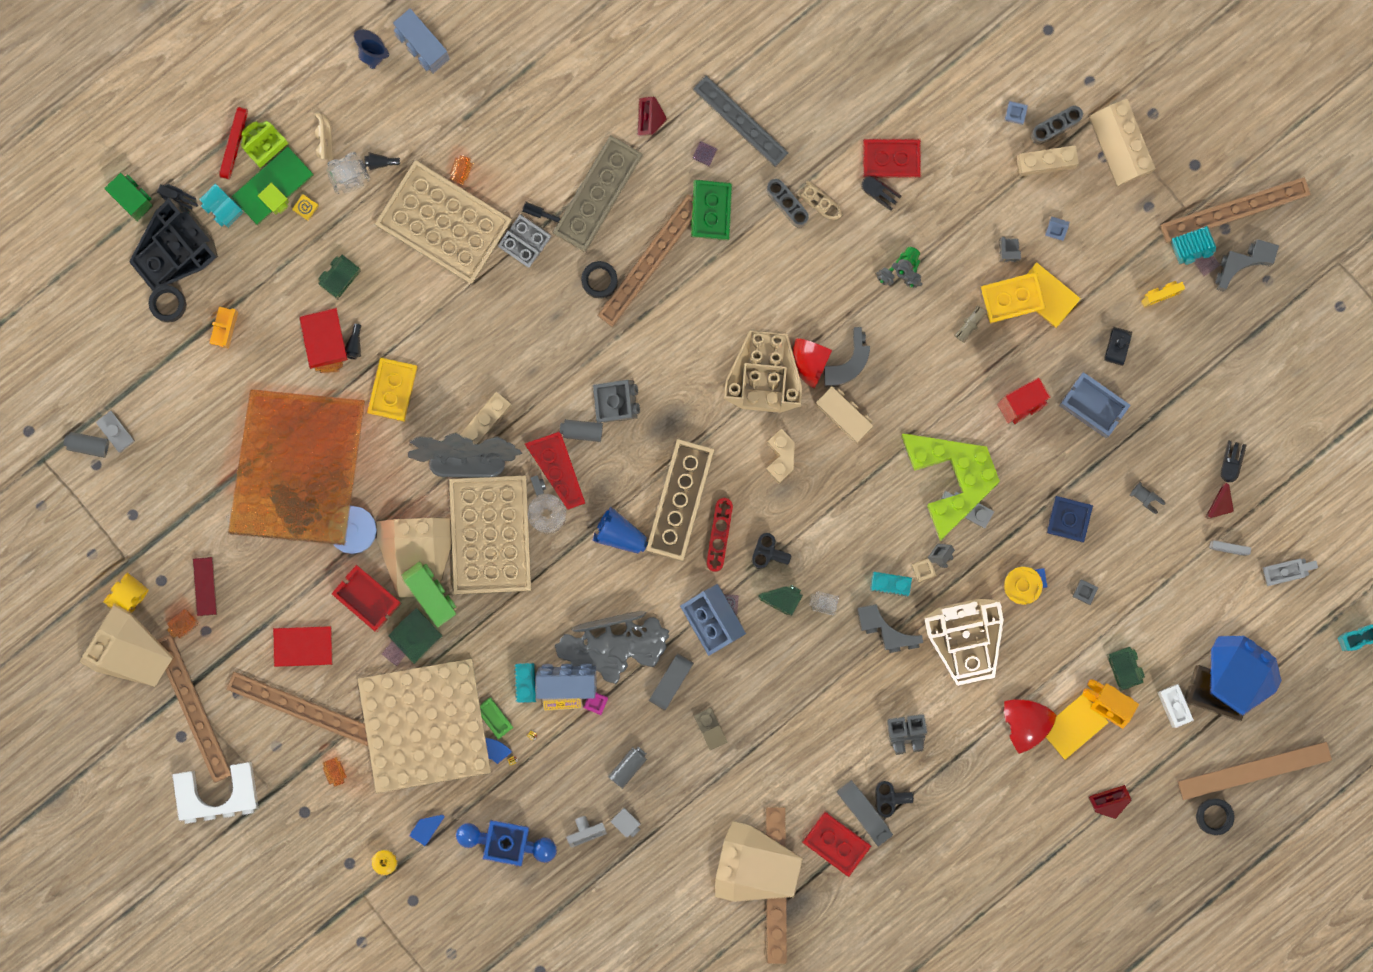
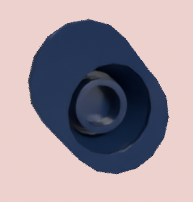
(371, 48)

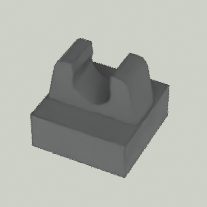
(941, 555)

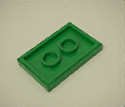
(711, 210)

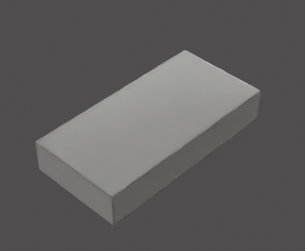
(1230, 548)

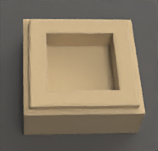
(923, 570)

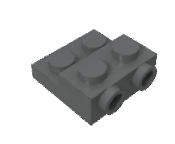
(616, 401)

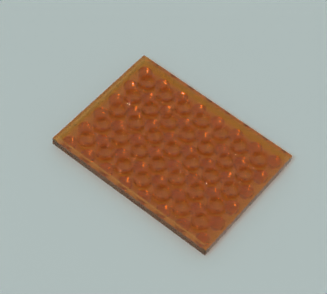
(297, 467)

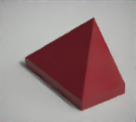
(650, 116)
(1222, 503)
(1111, 802)

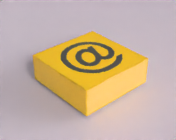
(305, 207)

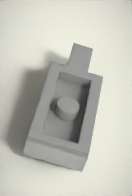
(979, 515)
(1288, 571)

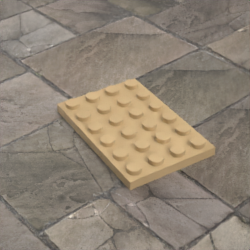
(443, 222)
(490, 535)

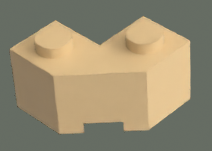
(784, 464)

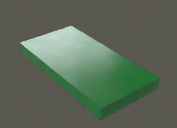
(284, 172)

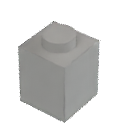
(626, 823)

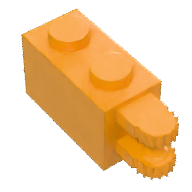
(1110, 703)

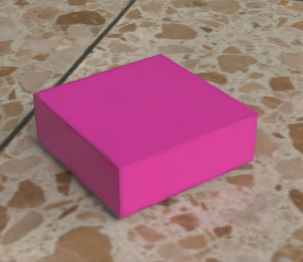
(596, 704)

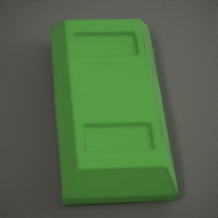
(495, 718)

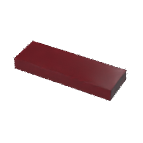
(205, 586)

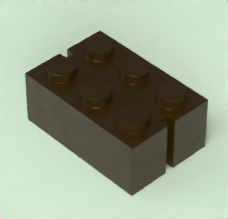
(1200, 695)

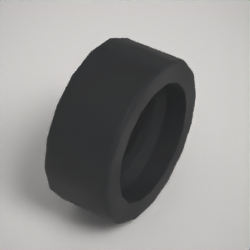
(599, 265)
(167, 289)
(1229, 813)

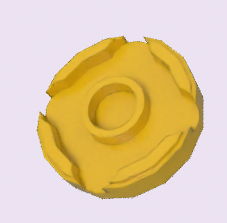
(1023, 585)

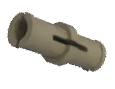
(970, 324)

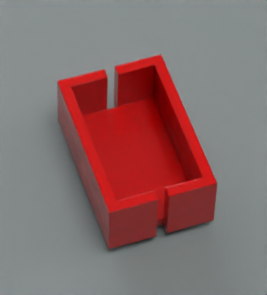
(366, 598)

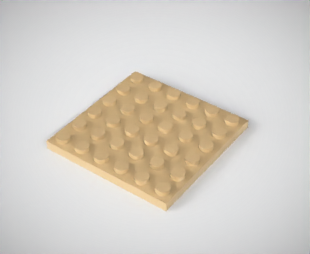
(424, 726)

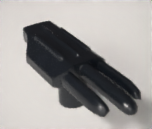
(176, 194)

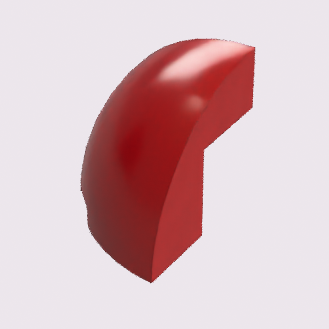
(810, 360)
(1028, 723)

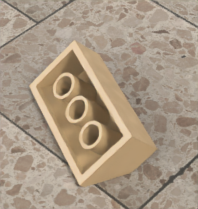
(1122, 142)

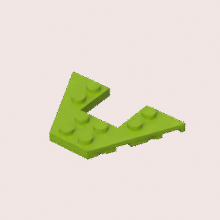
(973, 471)

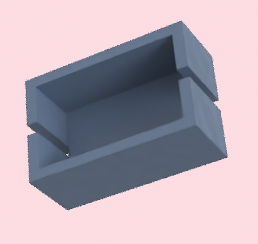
(420, 41)
(1094, 405)
(566, 682)

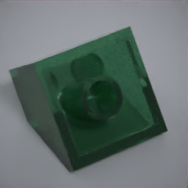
(782, 599)
(415, 636)

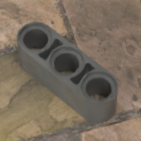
(1062, 117)
(790, 212)
(671, 681)

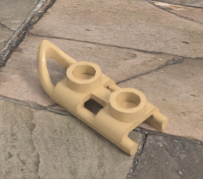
(324, 133)
(823, 204)

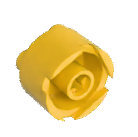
(127, 593)

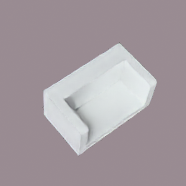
(1175, 706)

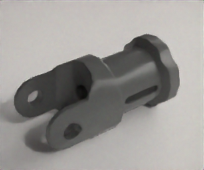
(1146, 497)

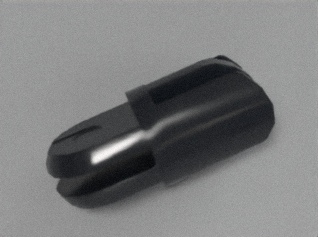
(875, 188)
(1231, 467)

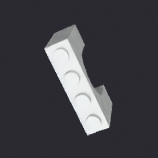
(192, 807)

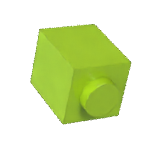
(274, 199)

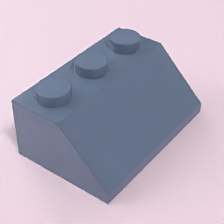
(713, 619)

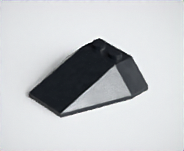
(172, 246)

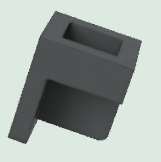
(1009, 250)

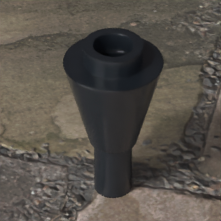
(376, 161)
(353, 346)

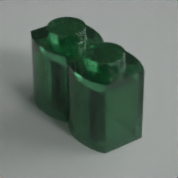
(339, 276)
(1125, 668)

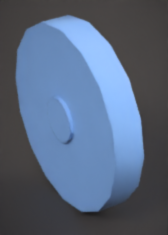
(360, 531)

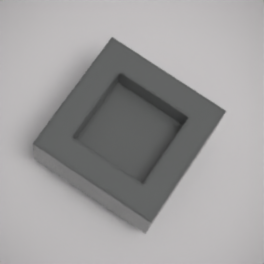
(538, 485)
(1085, 592)

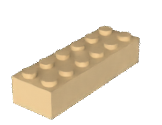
(680, 500)

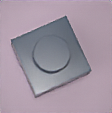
(1016, 113)
(1057, 228)

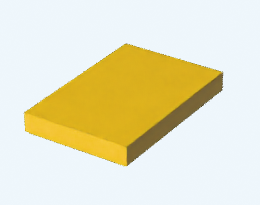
(1013, 297)
(1057, 297)
(392, 389)
(1075, 726)

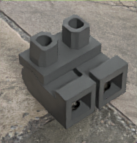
(907, 732)

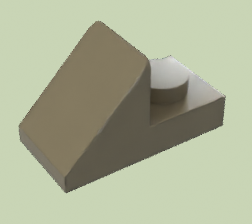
(710, 729)

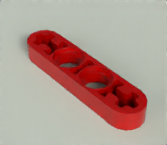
(233, 143)
(716, 534)

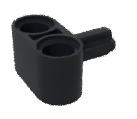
(1118, 346)
(769, 553)
(891, 798)

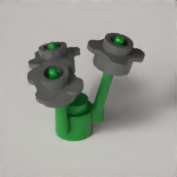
(903, 269)

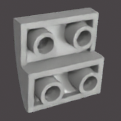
(524, 240)

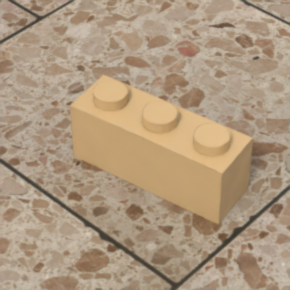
(1047, 161)
(844, 414)
(486, 419)

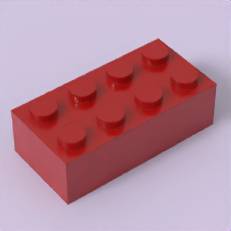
(1024, 401)

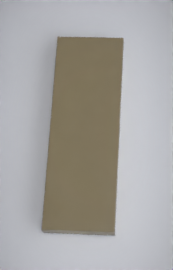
(597, 193)

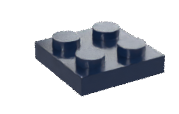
(1069, 519)

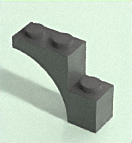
(1260, 254)
(892, 640)

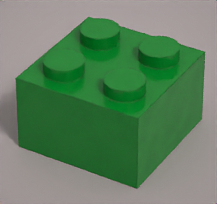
(124, 191)

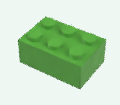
(429, 593)

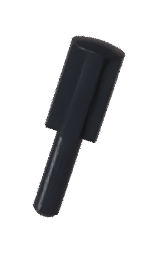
(538, 212)

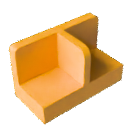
(223, 327)

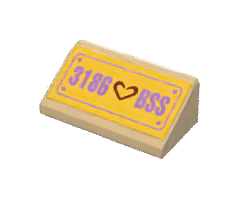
(561, 704)

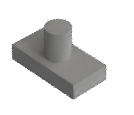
(115, 431)
(585, 832)

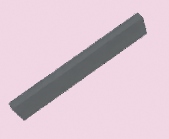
(740, 121)

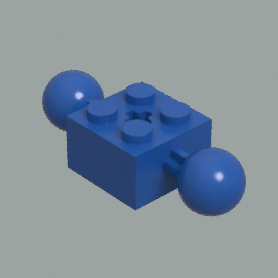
(469, 835)

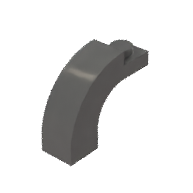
(843, 374)
(864, 813)

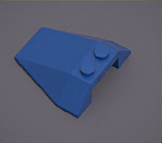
(1242, 673)

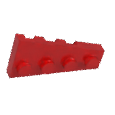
(556, 465)

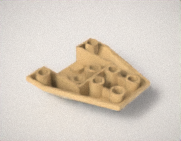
(764, 374)
(126, 650)

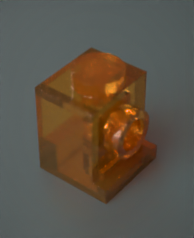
(188, 621)

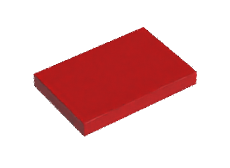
(892, 158)
(323, 338)
(302, 646)
(836, 844)

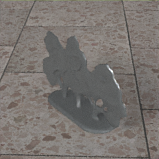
(463, 458)
(610, 650)

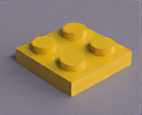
(1155, 296)

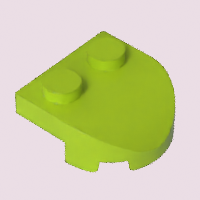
(262, 142)

